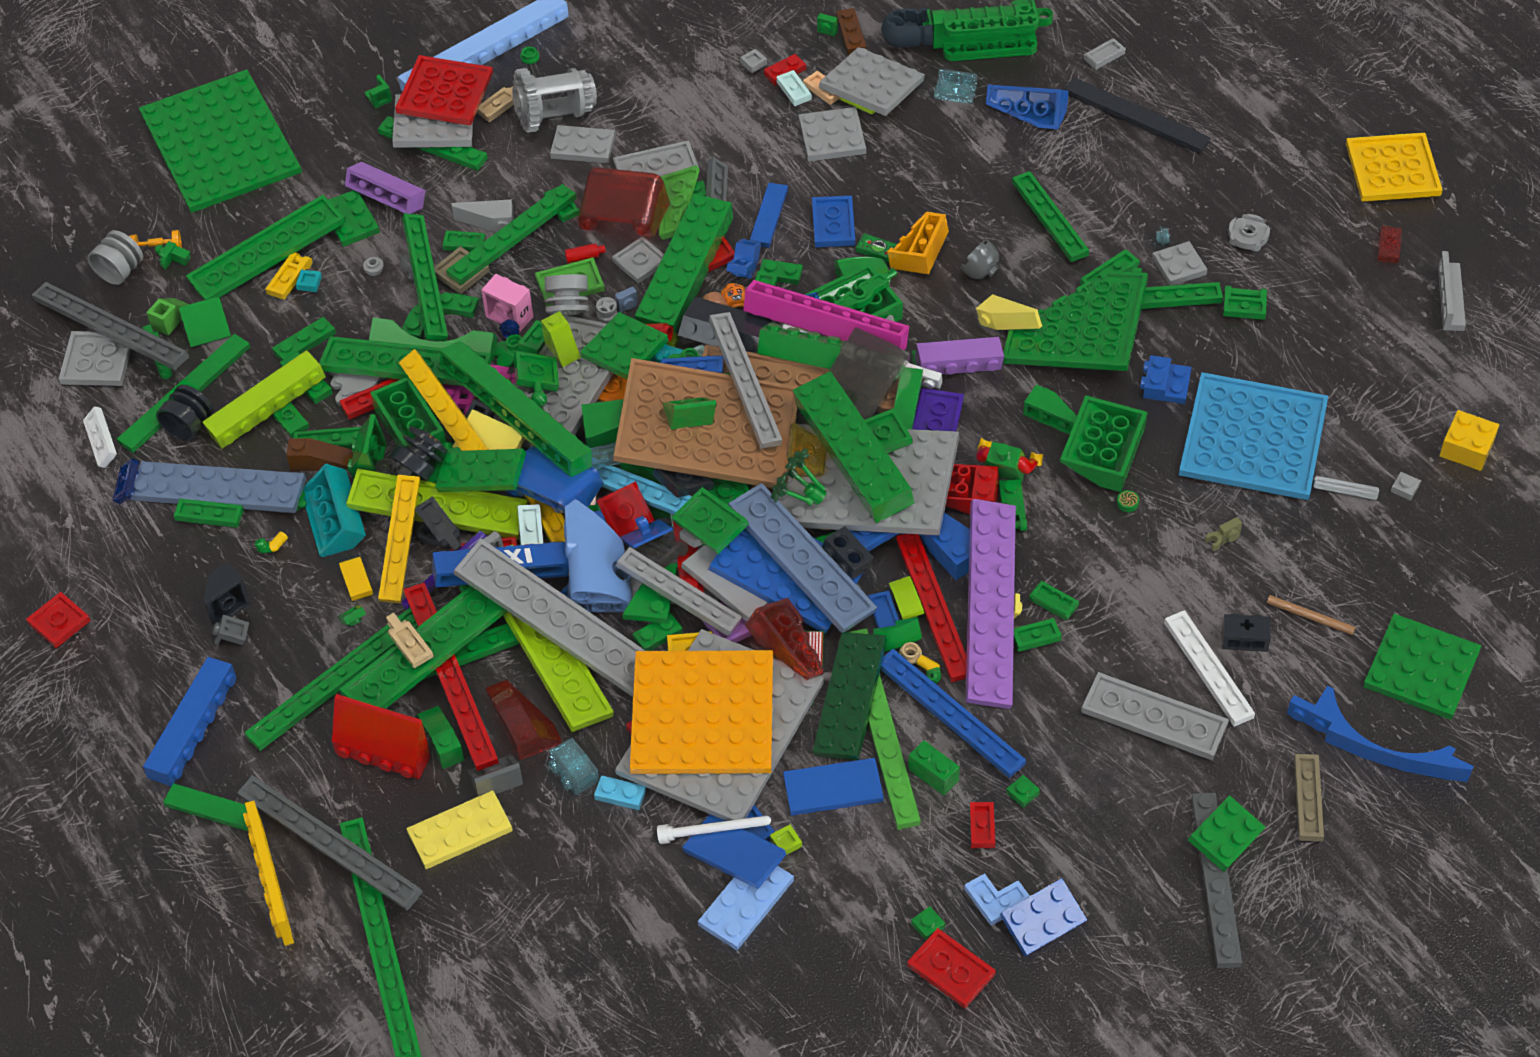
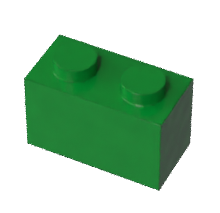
(933, 768)

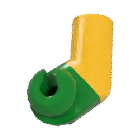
(271, 546)
(932, 668)

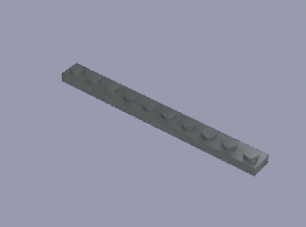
(110, 326)
(330, 843)

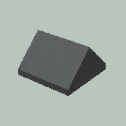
(497, 777)

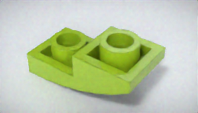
(906, 598)

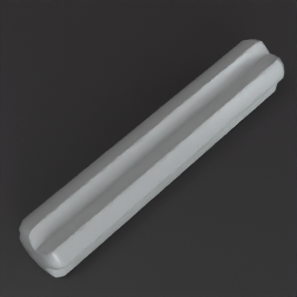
(1346, 487)

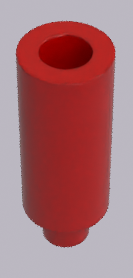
(583, 252)

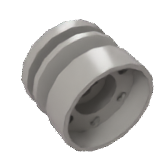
(115, 257)
(566, 294)

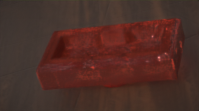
(1389, 244)

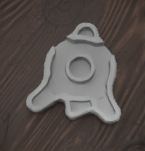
(351, 384)

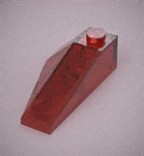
(780, 629)
(523, 722)

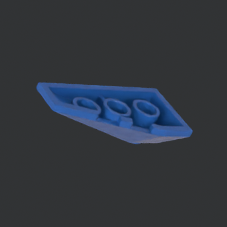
(1034, 105)

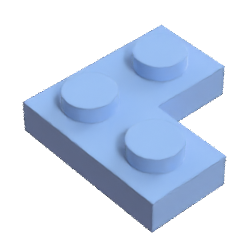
(991, 901)

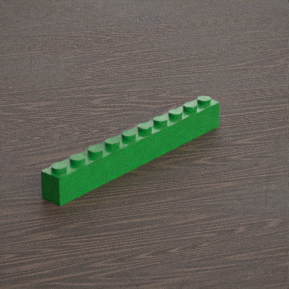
(516, 408)

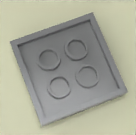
(832, 134)
(94, 360)

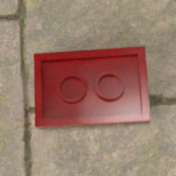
(951, 968)

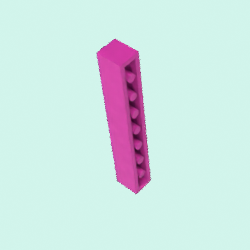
(818, 315)

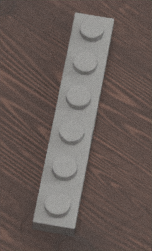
(679, 591)

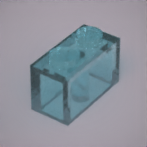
(573, 766)

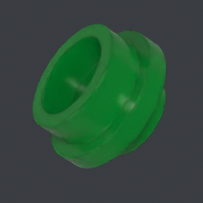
(529, 55)

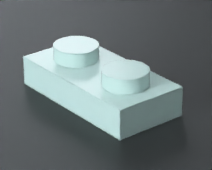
(794, 88)
(530, 524)

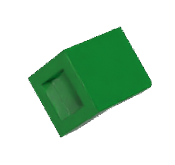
(379, 95)

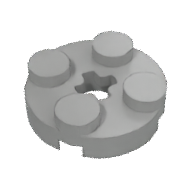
(1250, 241)

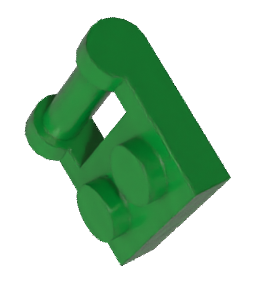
(1245, 303)

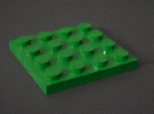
(1422, 666)

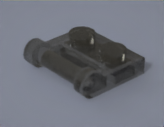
(662, 555)

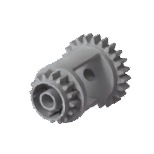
(532, 109)

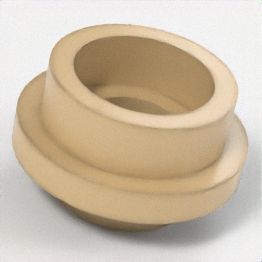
(911, 648)

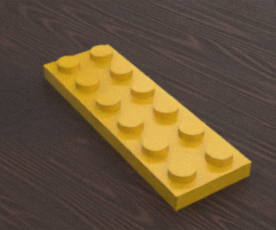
(267, 874)

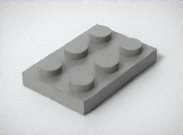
(582, 144)

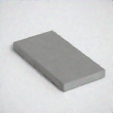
(658, 160)
(733, 596)

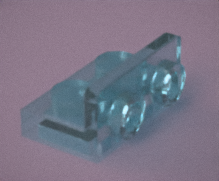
(956, 86)

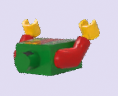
(1010, 460)

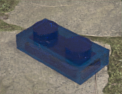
(125, 481)

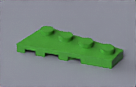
(680, 191)

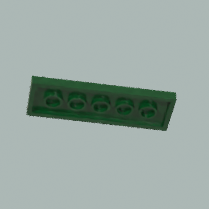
(850, 696)

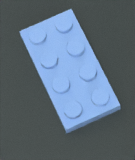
(743, 907)

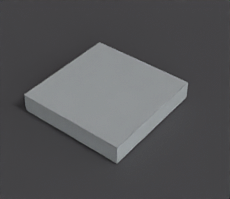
(638, 259)

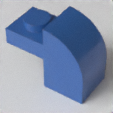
(745, 258)

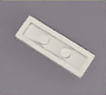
(99, 437)

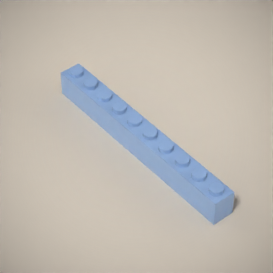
(503, 34)

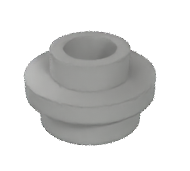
(373, 266)

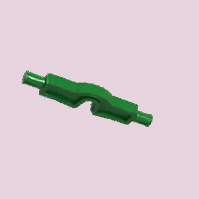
(867, 289)

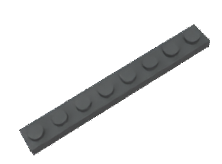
(1218, 894)

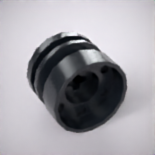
(184, 412)
(419, 452)

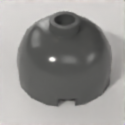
(981, 261)

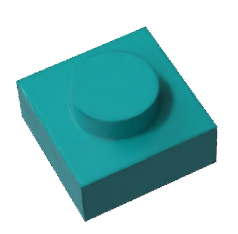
(308, 280)

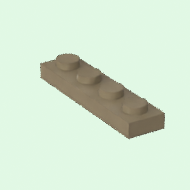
(1308, 797)

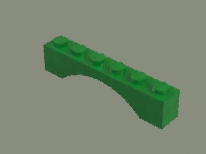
(389, 331)

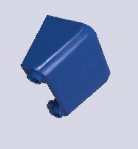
(551, 485)

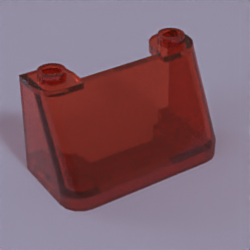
(624, 198)

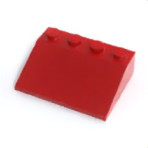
(379, 737)

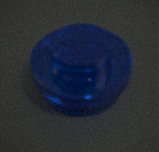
(509, 327)

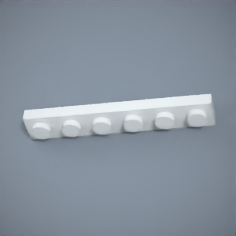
(1209, 668)

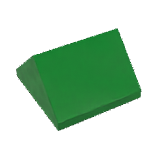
(690, 412)

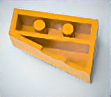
(921, 245)

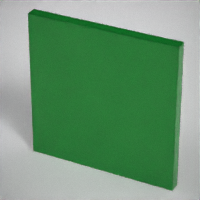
(204, 321)

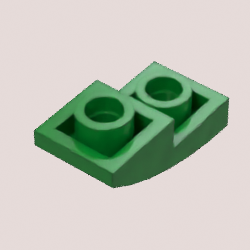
(903, 632)

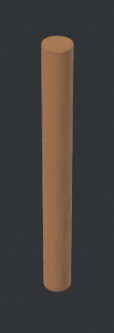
(1309, 614)

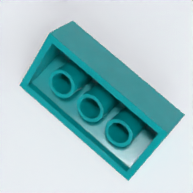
(332, 522)

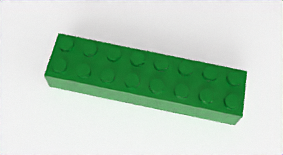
(685, 261)
(853, 447)

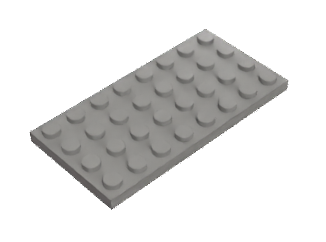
(578, 381)

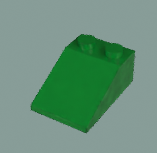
(368, 447)

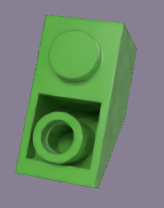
(165, 314)

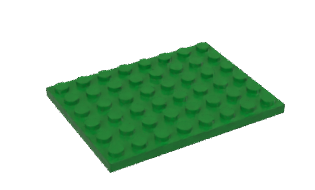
(219, 140)

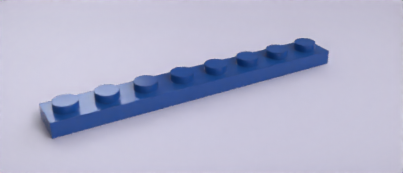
(952, 714)

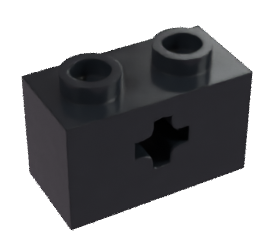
(1246, 632)

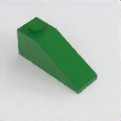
(1049, 409)
(441, 737)

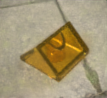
(801, 439)

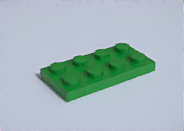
(480, 470)

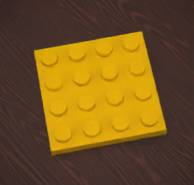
(1393, 167)

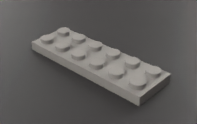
(1155, 716)

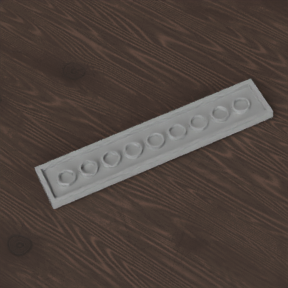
(550, 613)

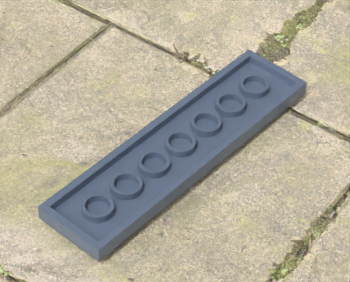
(234, 486)
(803, 559)

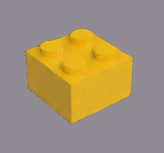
(1469, 440)

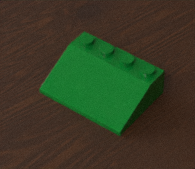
(883, 304)
(1104, 442)

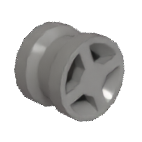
(606, 304)

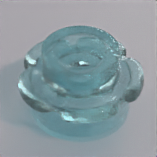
(1162, 236)

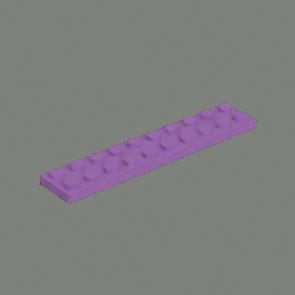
(991, 604)

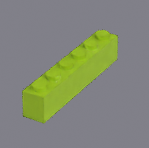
(264, 399)

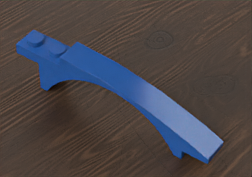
(1327, 718)

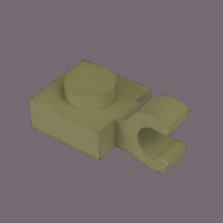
(1227, 532)

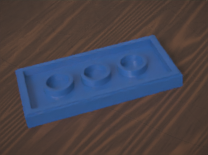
(833, 786)
(736, 853)

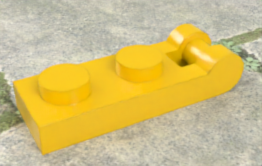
(288, 275)

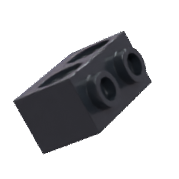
(848, 551)

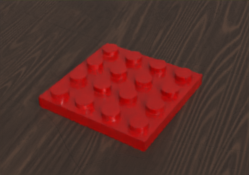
(444, 90)

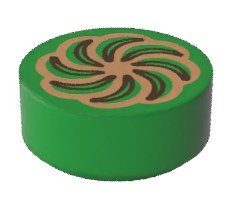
(1128, 501)

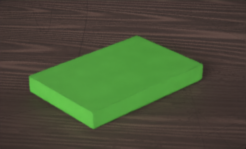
(584, 267)

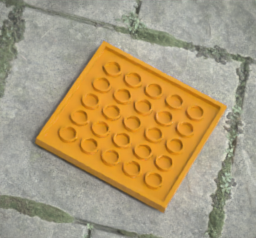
(702, 712)

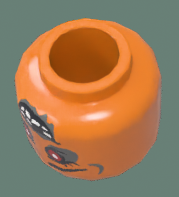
(734, 295)

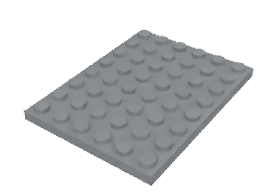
(924, 465)
(735, 794)

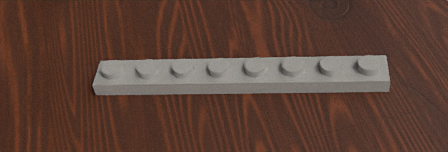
(745, 380)

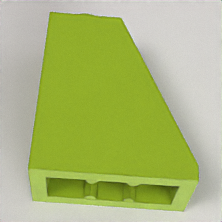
(560, 339)

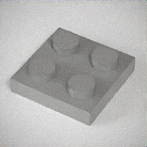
(1179, 263)

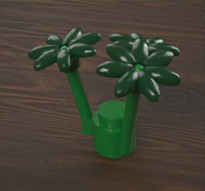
(813, 493)

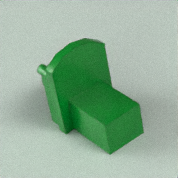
(172, 252)

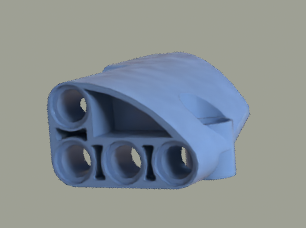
(592, 561)

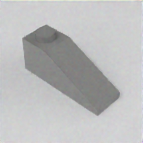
(485, 214)

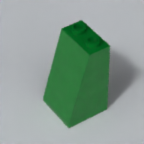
(601, 422)

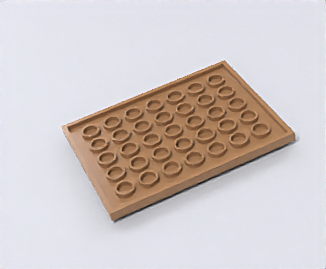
(715, 450)

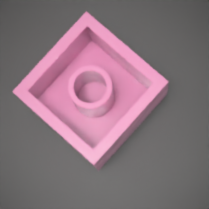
(507, 301)

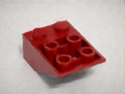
(972, 483)

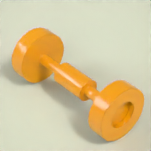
(176, 238)

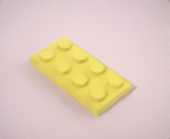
(459, 829)

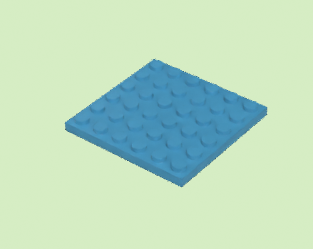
(1254, 436)

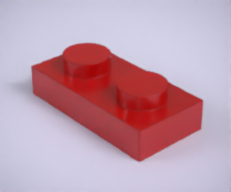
(786, 65)
(982, 825)

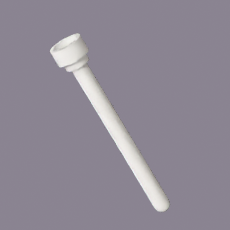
(668, 833)

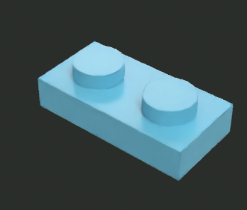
(620, 792)

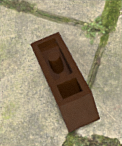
(312, 455)

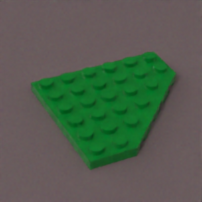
(1086, 328)

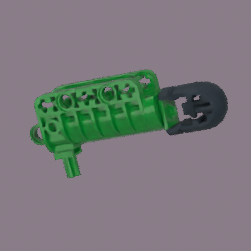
(969, 29)

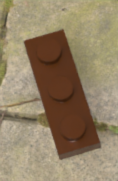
(850, 30)

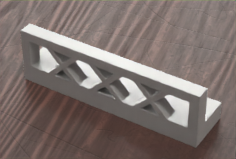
(1451, 294)

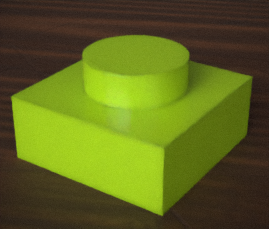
(786, 839)

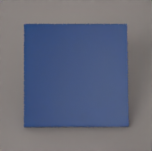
(646, 532)

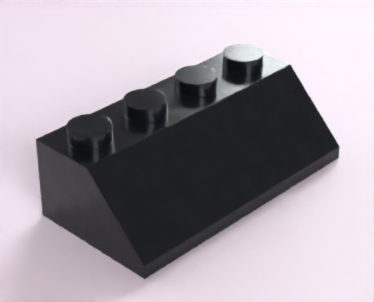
(697, 327)

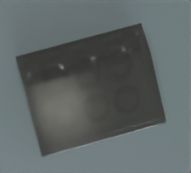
(868, 370)

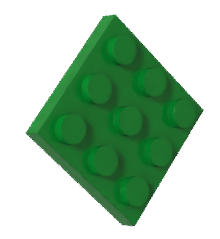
(621, 341)

